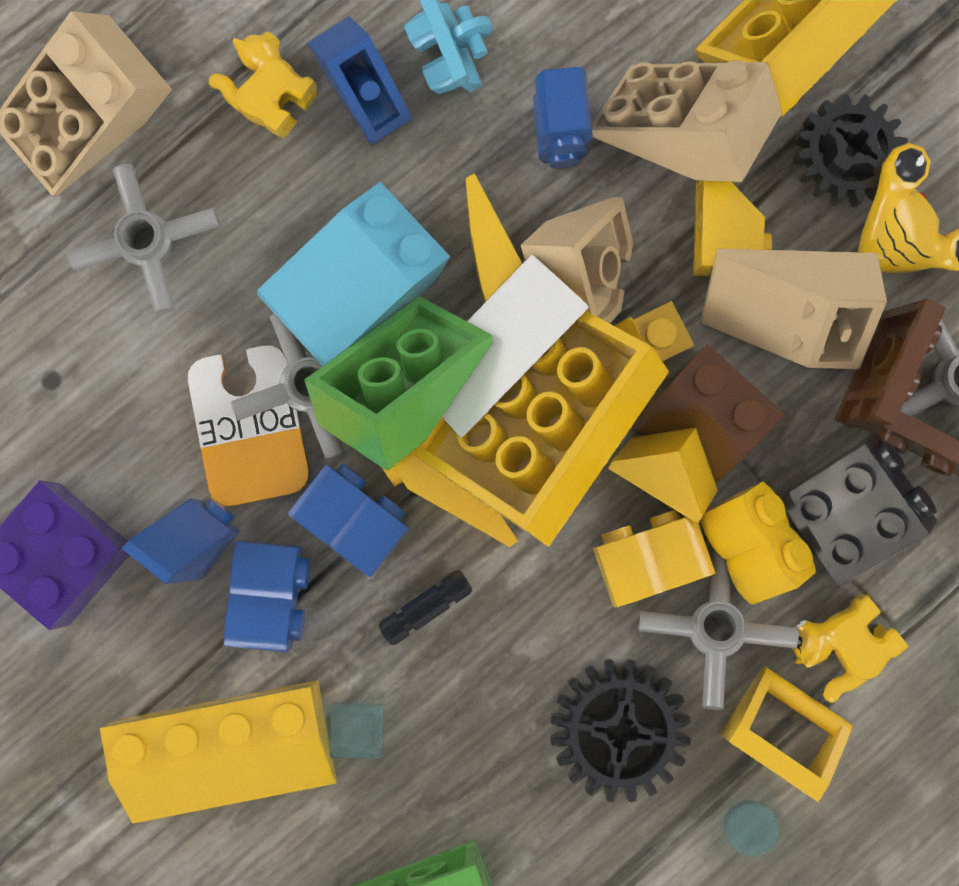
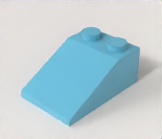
(354, 274)

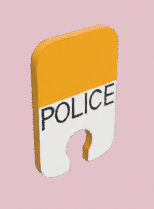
(250, 456)

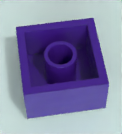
(56, 554)

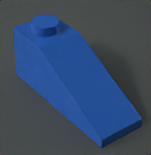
(184, 541)

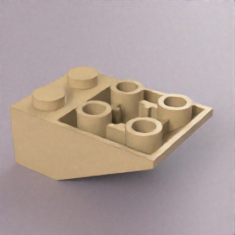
(80, 100)
(692, 116)
(798, 303)

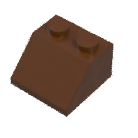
(719, 403)

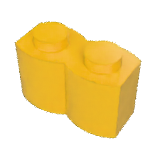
(758, 544)
(653, 559)

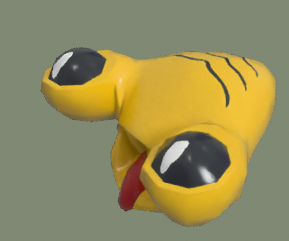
(902, 221)

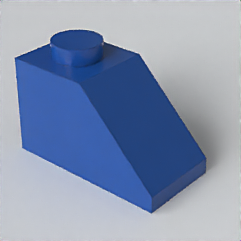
(360, 79)

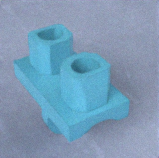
(439, 26)

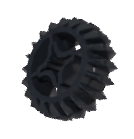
(594, 724)

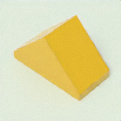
(670, 469)

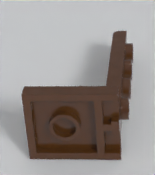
(891, 378)

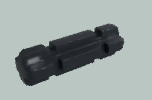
(425, 607)

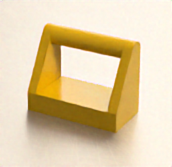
(821, 770)

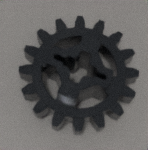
(832, 136)

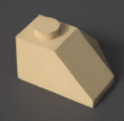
(587, 253)

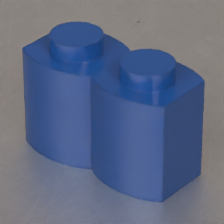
(562, 116)
(349, 518)
(265, 596)

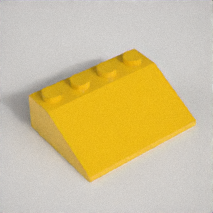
(552, 427)

